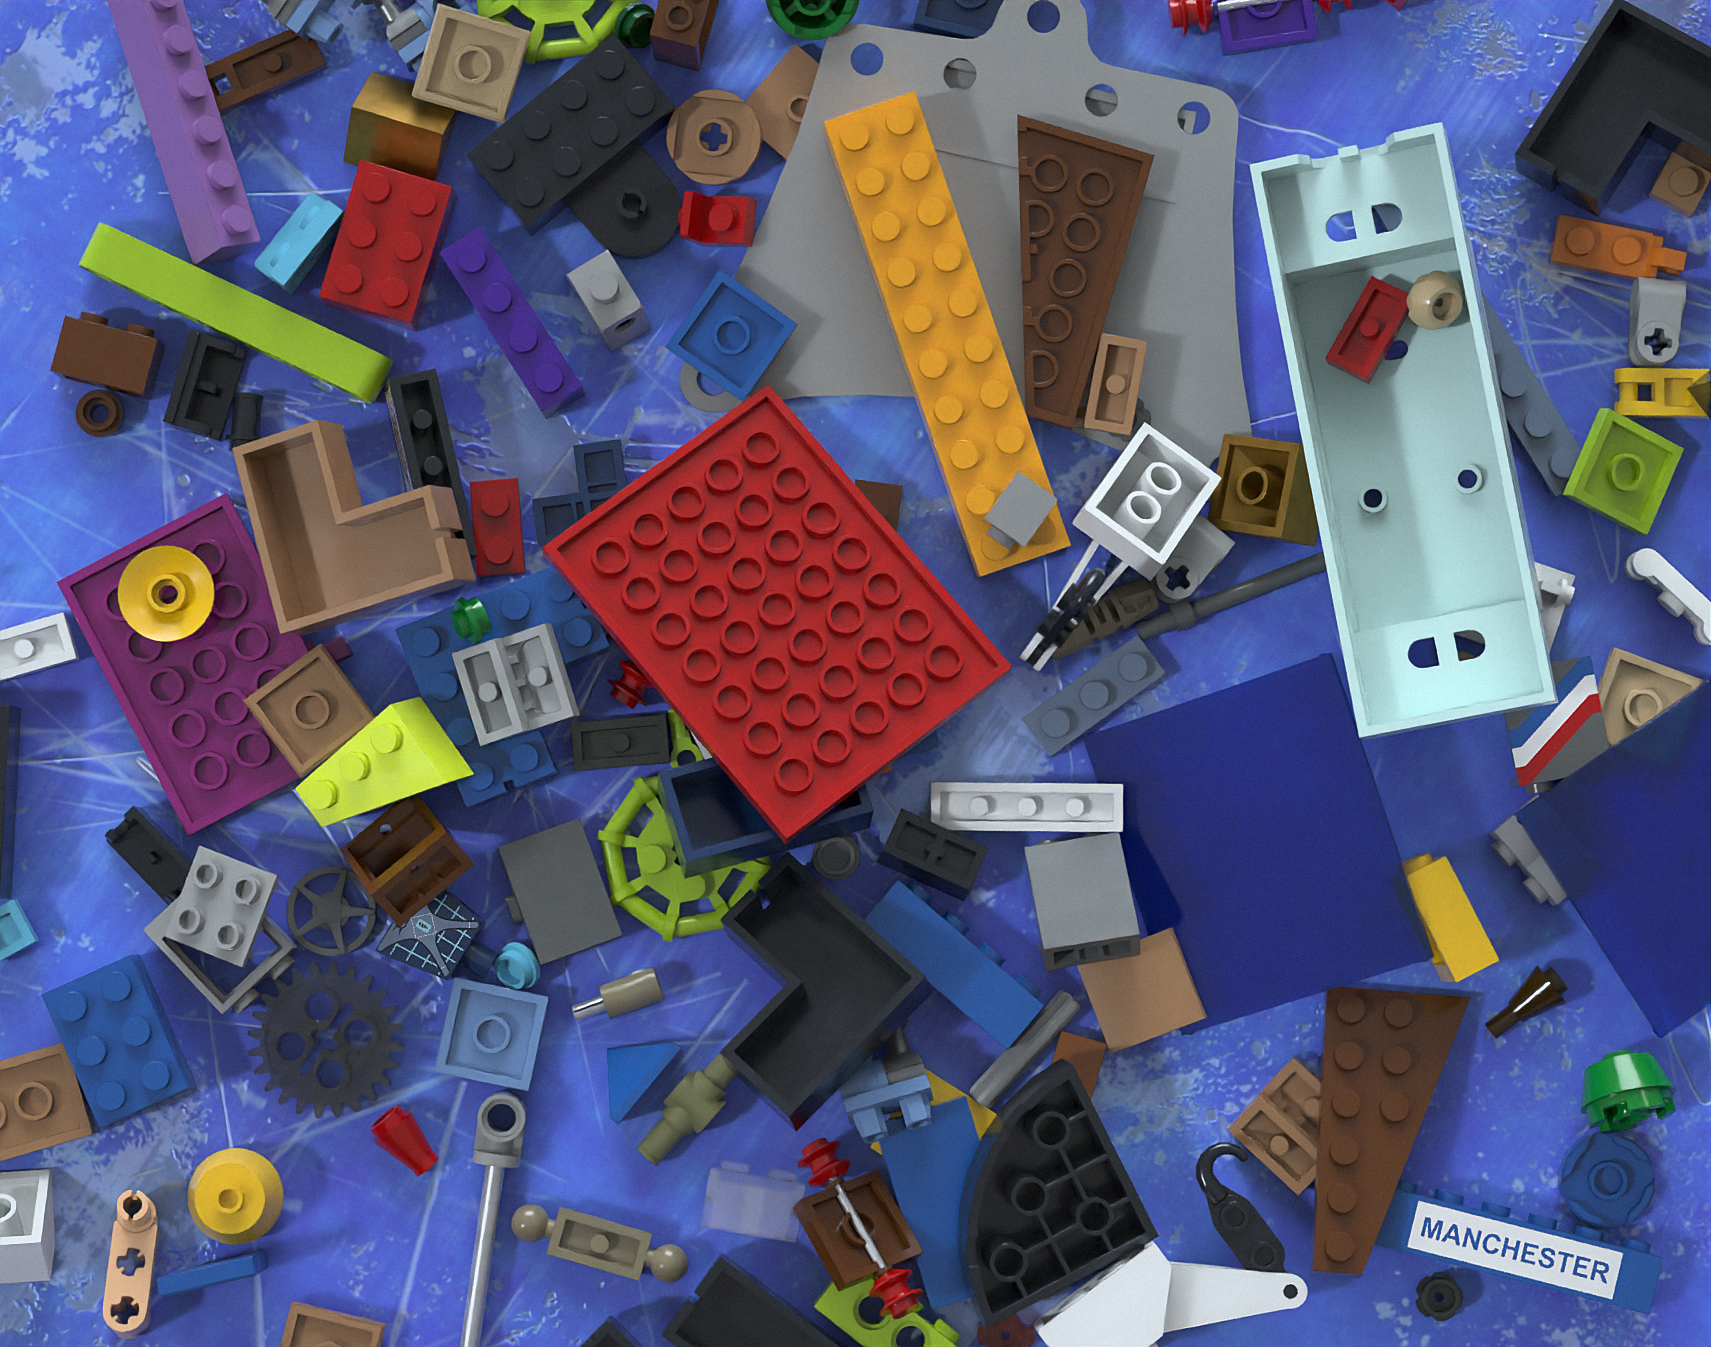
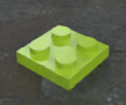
(1623, 471)

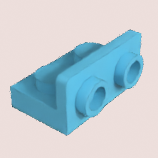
(300, 242)

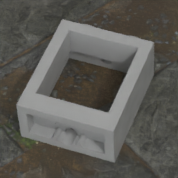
(245, 993)

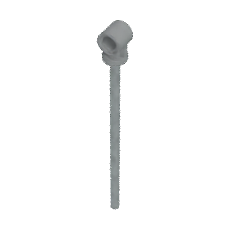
(497, 1151)

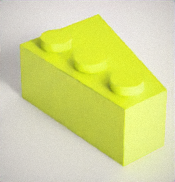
(384, 763)

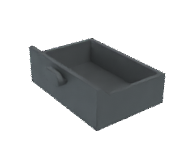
(558, 892)

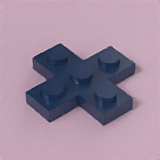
(599, 478)

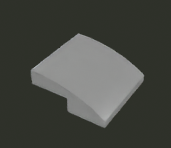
(515, 684)

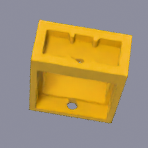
(1448, 919)

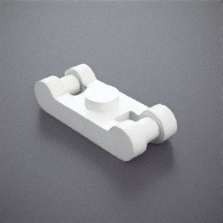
(1676, 592)

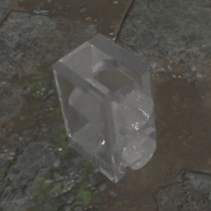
(752, 1201)

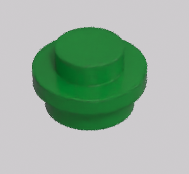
(470, 619)

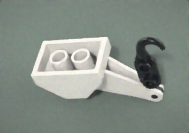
(1137, 516)
(1148, 1295)

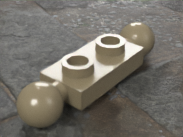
(599, 1243)

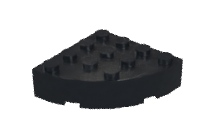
(1044, 1198)

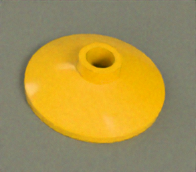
(142, 589)

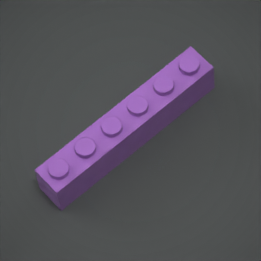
(186, 128)

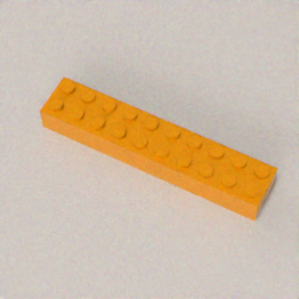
(940, 321)

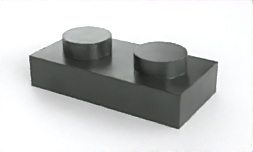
(620, 743)

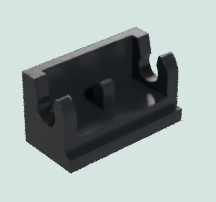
(205, 386)
(151, 853)
(933, 855)

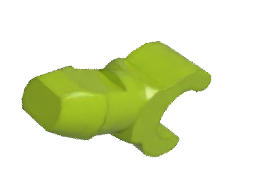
(680, 739)

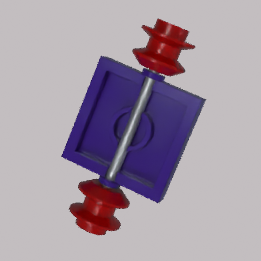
(1252, 23)

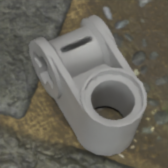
(1655, 313)
(1194, 557)

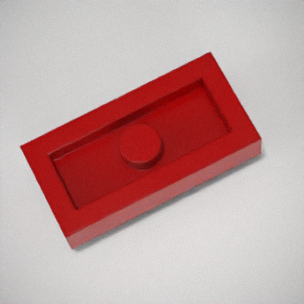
(1369, 330)
(497, 527)

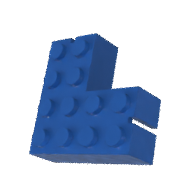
(510, 609)

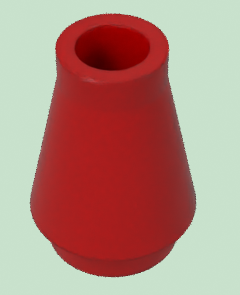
(404, 1140)

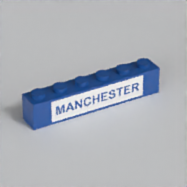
(1521, 1249)

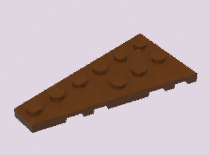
(1074, 233)
(1375, 1087)

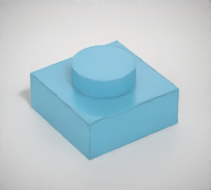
(15, 930)

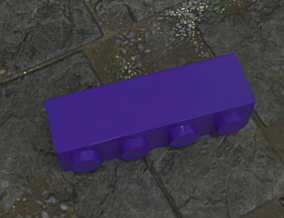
(512, 322)

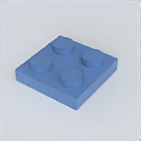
(492, 1034)

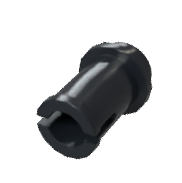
(245, 419)

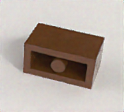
(108, 356)

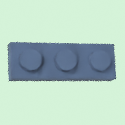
(1093, 696)

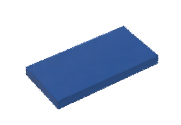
(928, 1180)

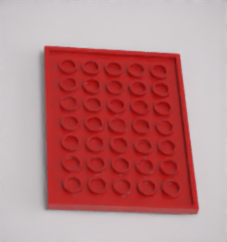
(777, 612)

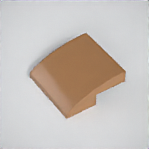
(1112, 386)
(1143, 993)
(1283, 1124)

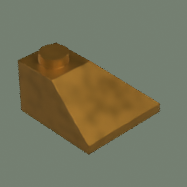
(1264, 491)

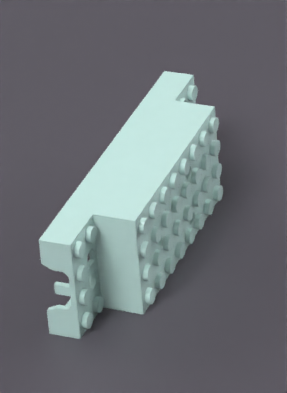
(1431, 551)

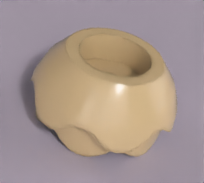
(1424, 295)

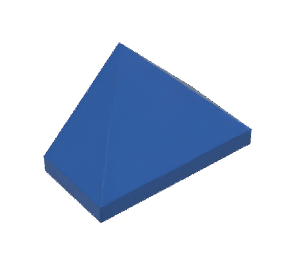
(633, 1072)

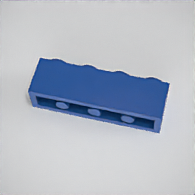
(954, 965)

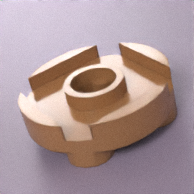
(699, 115)

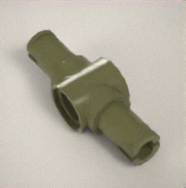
(688, 1109)

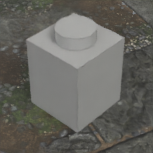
(1018, 512)

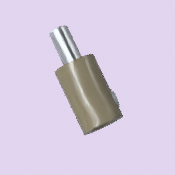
(623, 995)

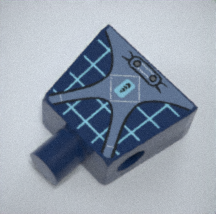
(440, 939)

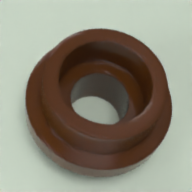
(89, 403)

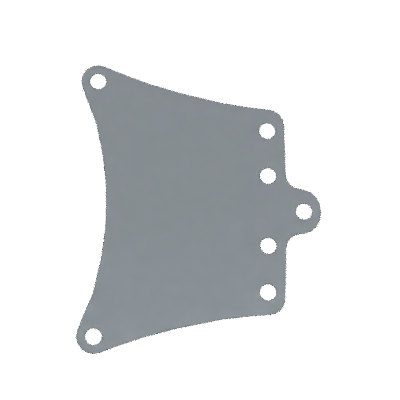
(1175, 269)

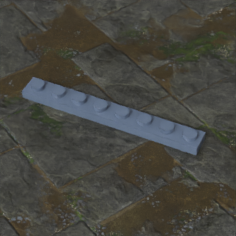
(1526, 405)

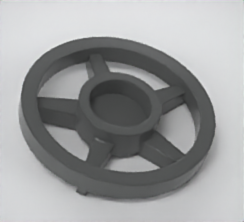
(330, 911)

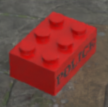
(388, 245)

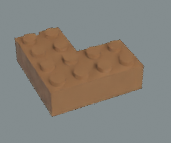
(327, 551)

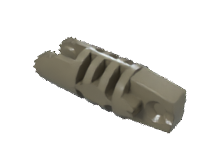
(1118, 608)

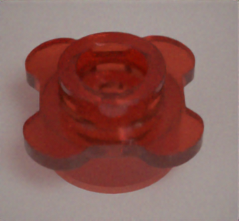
(1019, 1335)

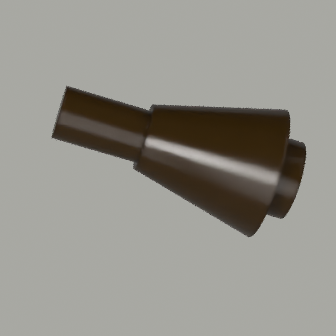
(1535, 996)

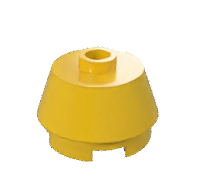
(235, 1196)

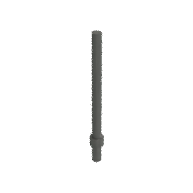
(1184, 614)

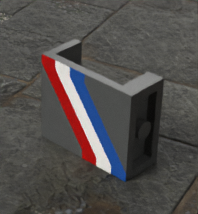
(1560, 736)

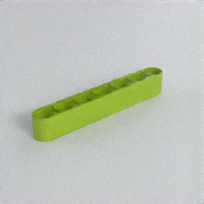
(236, 313)

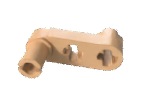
(131, 1235)

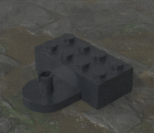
(585, 152)

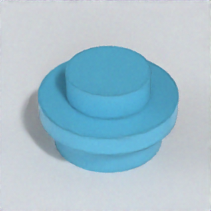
(517, 966)

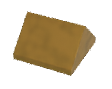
(397, 129)

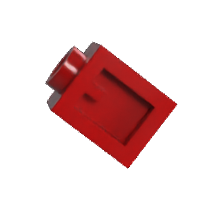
(717, 220)

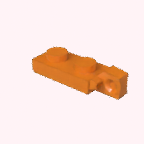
(1612, 250)

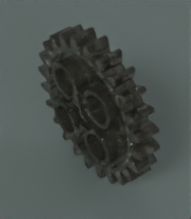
(291, 1013)

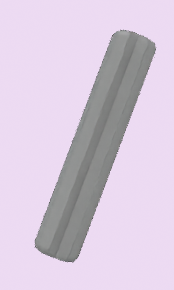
(1024, 1049)

